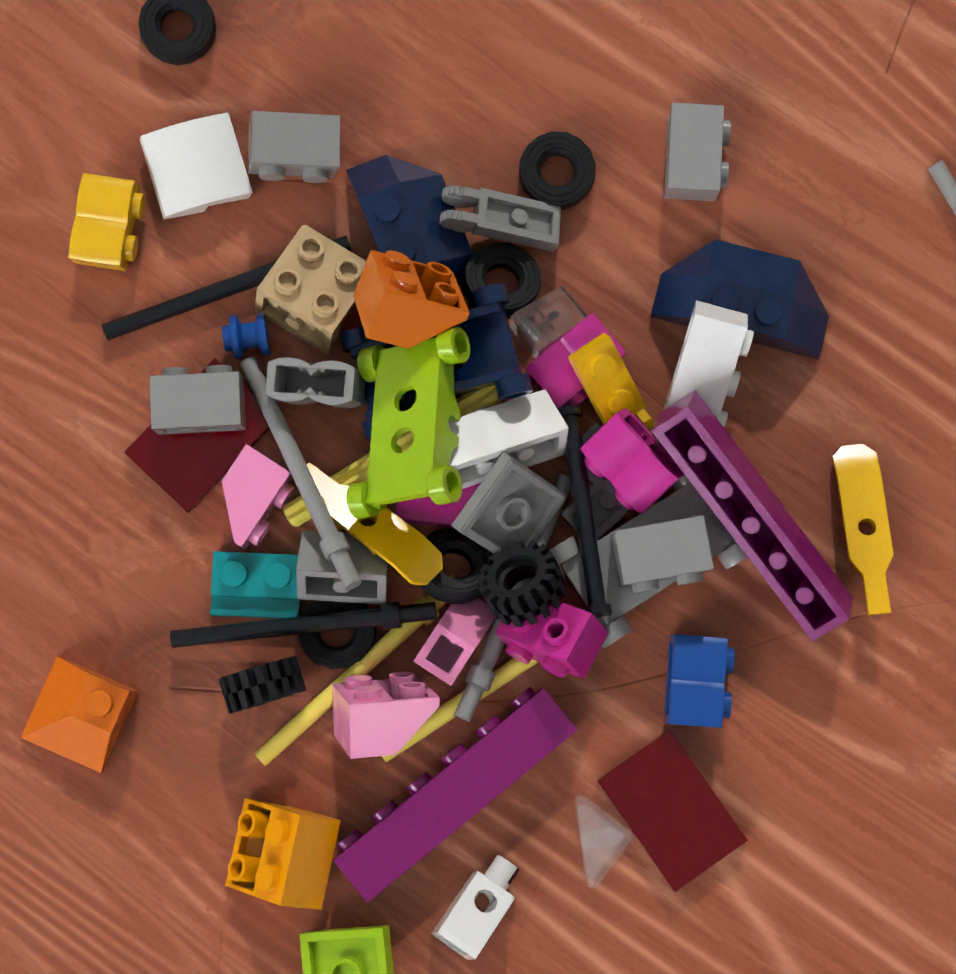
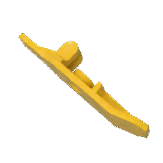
(864, 501)
(389, 536)

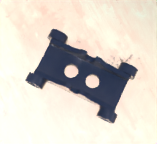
(490, 359)

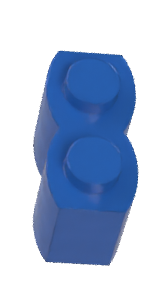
(697, 681)

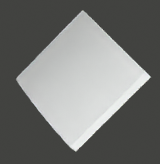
(195, 165)

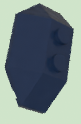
(404, 212)
(764, 285)

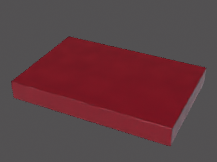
(194, 463)
(672, 810)

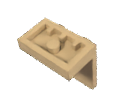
(311, 288)

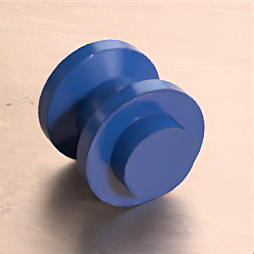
(243, 336)

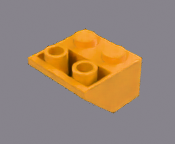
(282, 854)

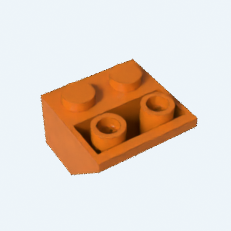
(406, 299)

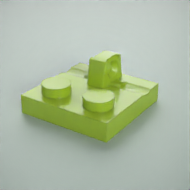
(347, 951)

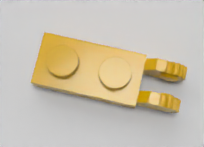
(608, 380)

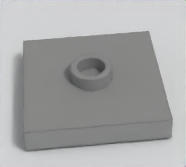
(509, 507)

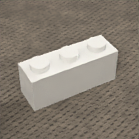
(710, 356)
(523, 428)

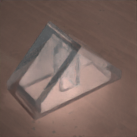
(546, 320)
(600, 839)

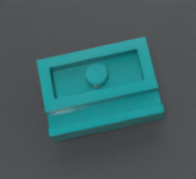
(254, 585)

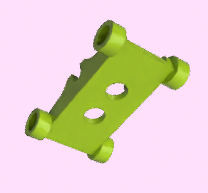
(425, 465)

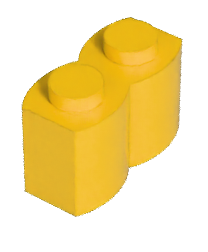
(105, 222)

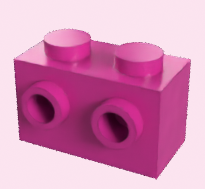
(561, 642)

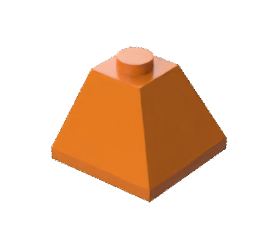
(79, 714)

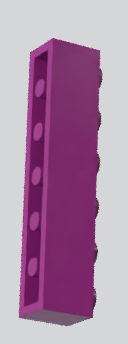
(753, 515)
(454, 794)

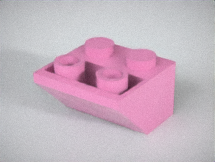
(380, 715)

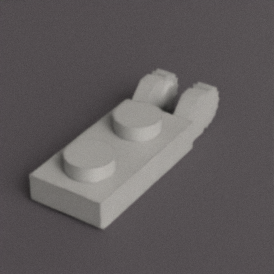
(502, 217)

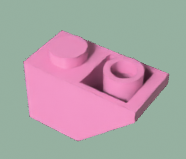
(252, 492)
(455, 639)

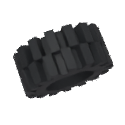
(531, 599)
(262, 684)

